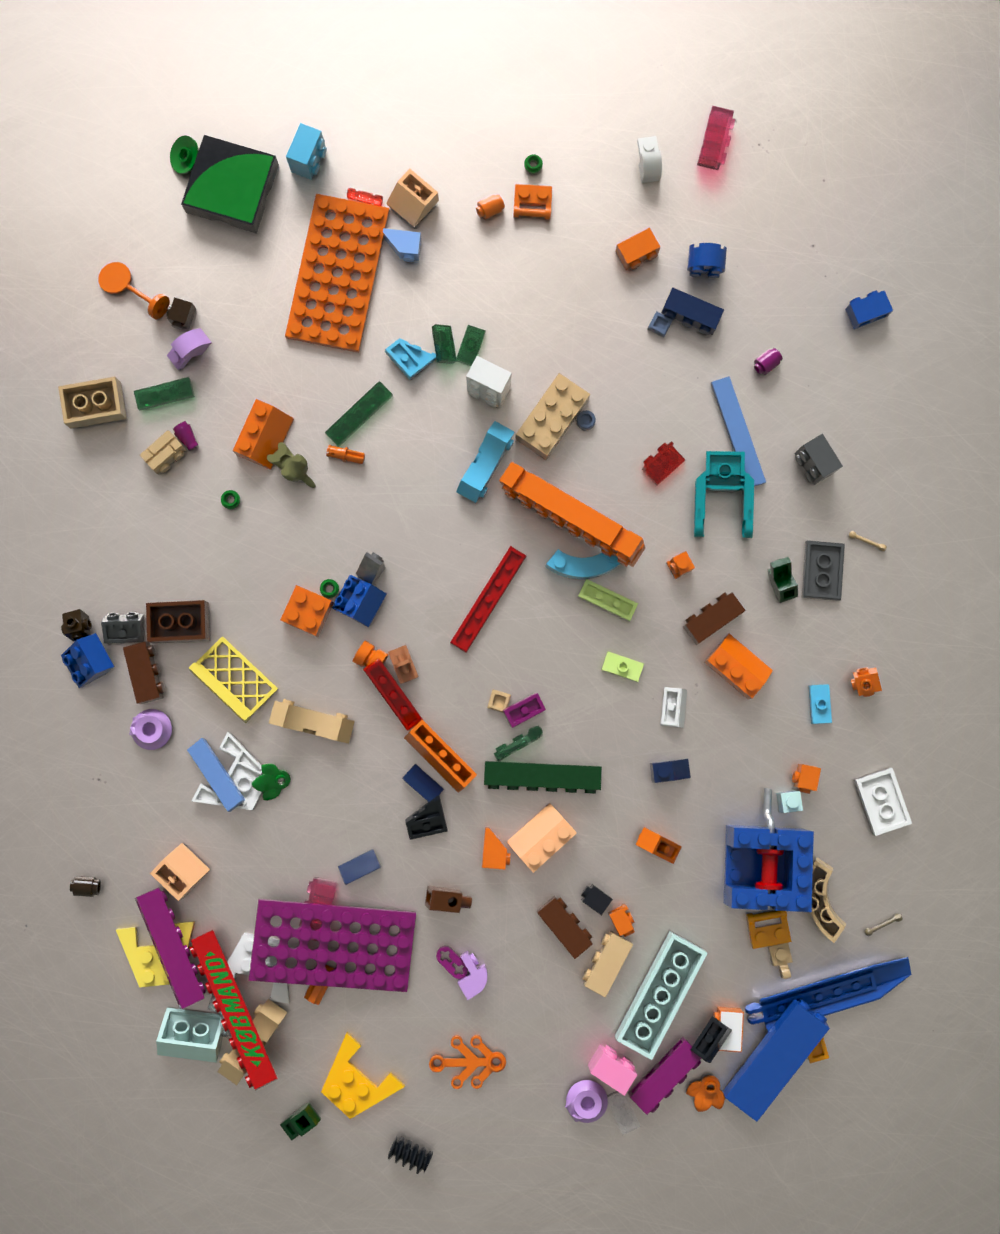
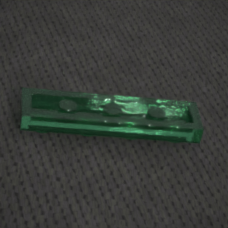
(358, 414)

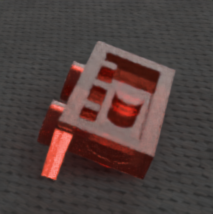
(663, 463)

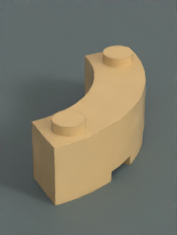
(312, 722)
(822, 911)
(266, 1021)

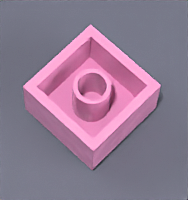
(612, 1069)

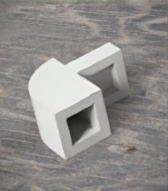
(650, 159)

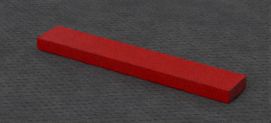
(488, 599)

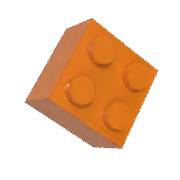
(307, 611)

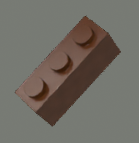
(713, 617)
(143, 672)
(565, 926)

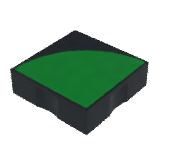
(230, 183)

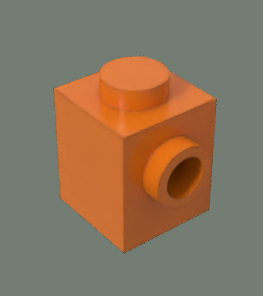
(806, 778)

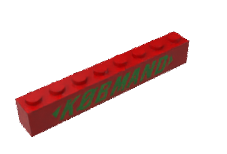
(233, 1008)

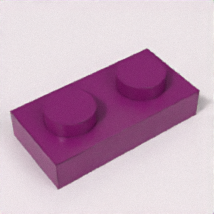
(524, 710)

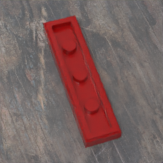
(392, 694)

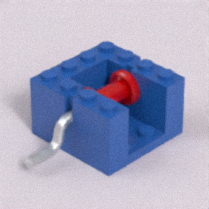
(768, 866)

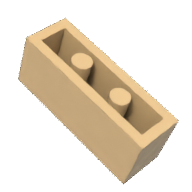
(607, 963)

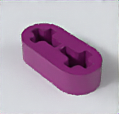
(449, 965)

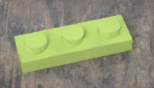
(608, 600)

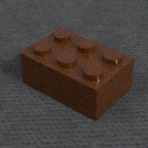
(177, 621)

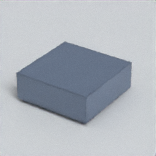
(660, 324)

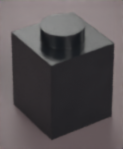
(596, 899)

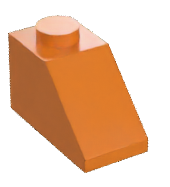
(658, 845)
(494, 852)

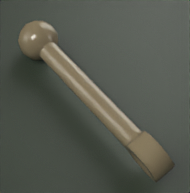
(898, 917)

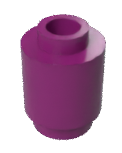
(767, 361)

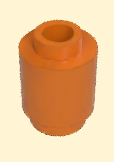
(490, 206)

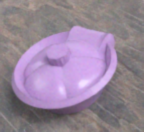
(151, 729)
(586, 1101)

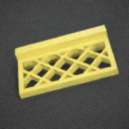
(221, 691)

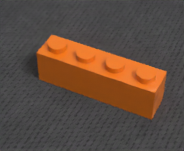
(440, 756)

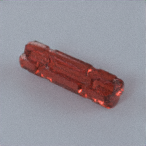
(364, 196)

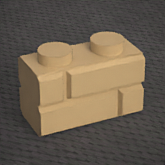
(163, 452)

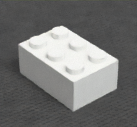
(488, 382)

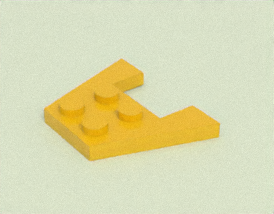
(350, 1087)

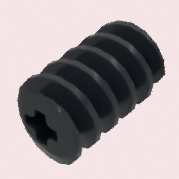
(410, 1155)

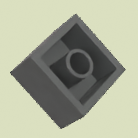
(817, 459)

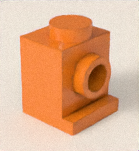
(680, 565)
(622, 920)

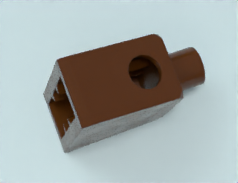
(438, 898)

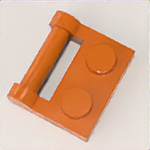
(532, 196)

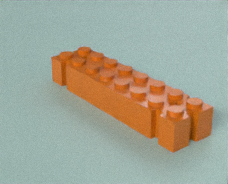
(572, 514)

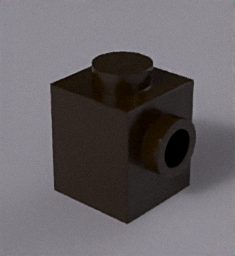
(180, 313)

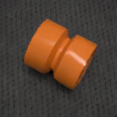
(367, 654)

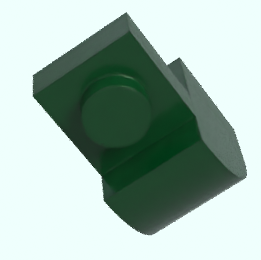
(782, 580)
(301, 1121)

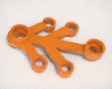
(471, 1062)

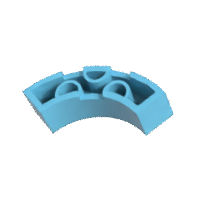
(489, 455)
(581, 567)

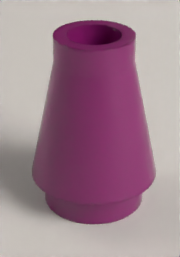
(185, 434)

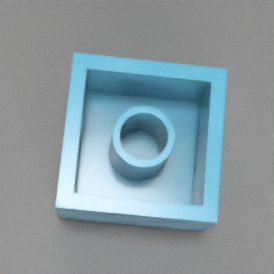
(306, 151)

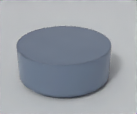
(586, 420)

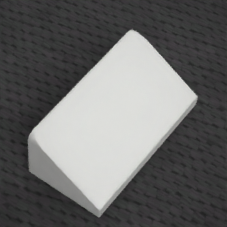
(674, 707)

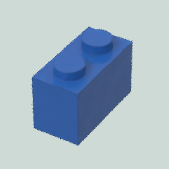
(869, 309)

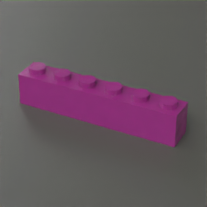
(170, 948)

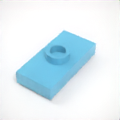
(820, 704)

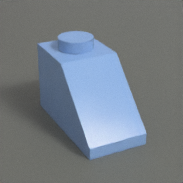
(404, 243)

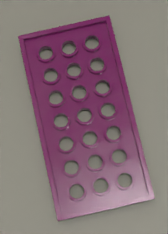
(302, 953)

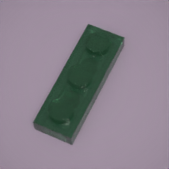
(164, 393)

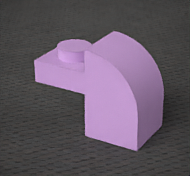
(187, 346)
(475, 980)

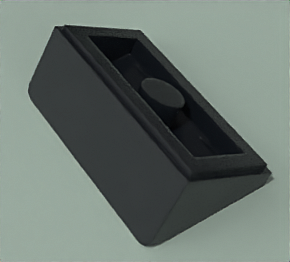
(711, 1039)

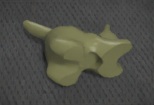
(293, 467)

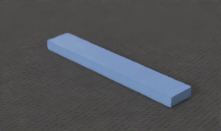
(737, 427)

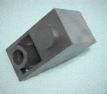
(370, 568)

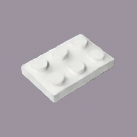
(883, 801)

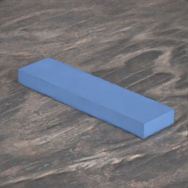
(216, 775)

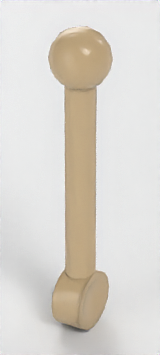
(882, 547)

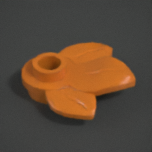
(706, 1096)

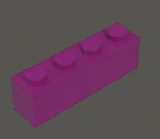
(664, 1076)

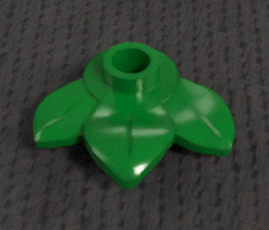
(269, 783)

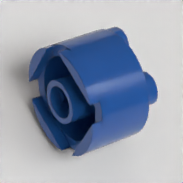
(706, 259)

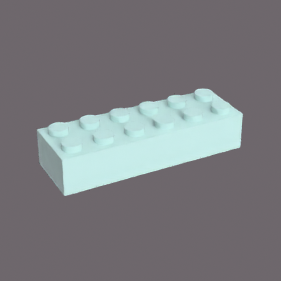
(660, 995)

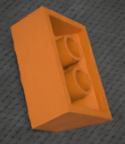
(262, 433)
(739, 666)

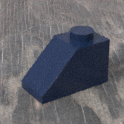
(670, 770)

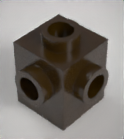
(76, 624)

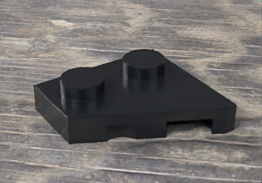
(427, 820)

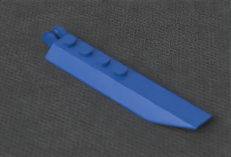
(834, 993)

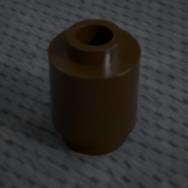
(85, 886)

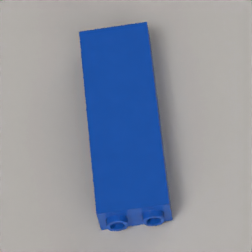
(776, 1059)

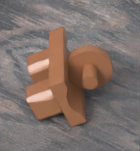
(403, 664)

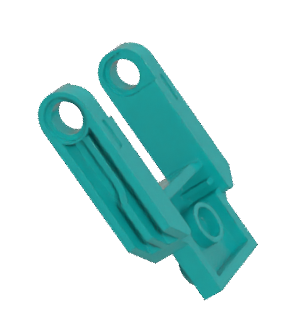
(725, 473)

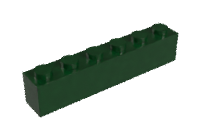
(542, 775)

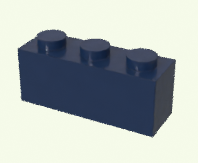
(692, 311)

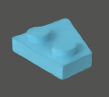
(409, 357)

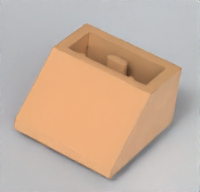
(412, 198)
(180, 871)

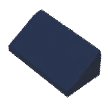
(422, 783)
(359, 867)

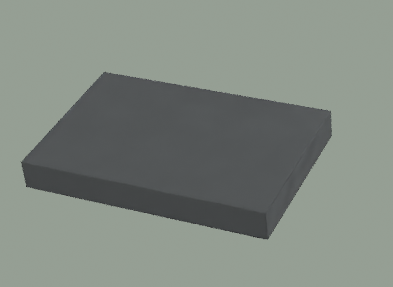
(823, 570)

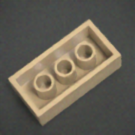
(552, 416)

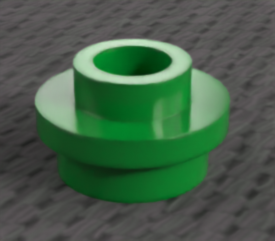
(533, 159)
(224, 499)
(329, 582)

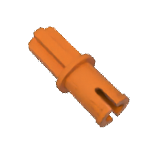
(345, 454)

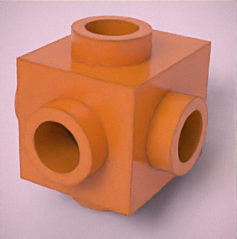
(866, 681)

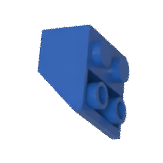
(359, 600)
(87, 660)

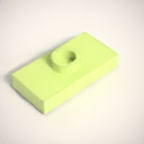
(622, 666)

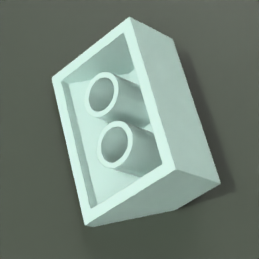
(190, 1035)

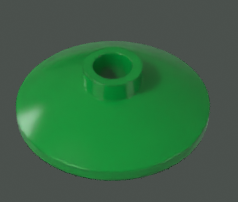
(183, 154)

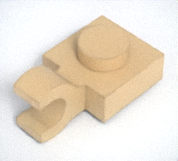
(780, 956)

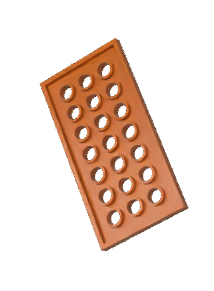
(310, 259)

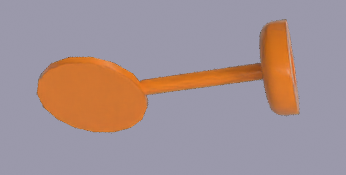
(116, 278)

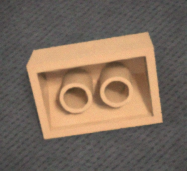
(541, 837)

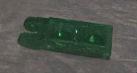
(518, 743)

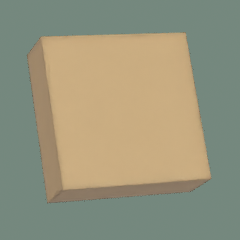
(498, 701)

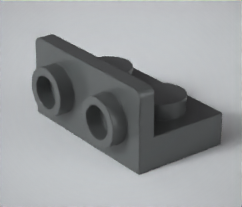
(123, 628)

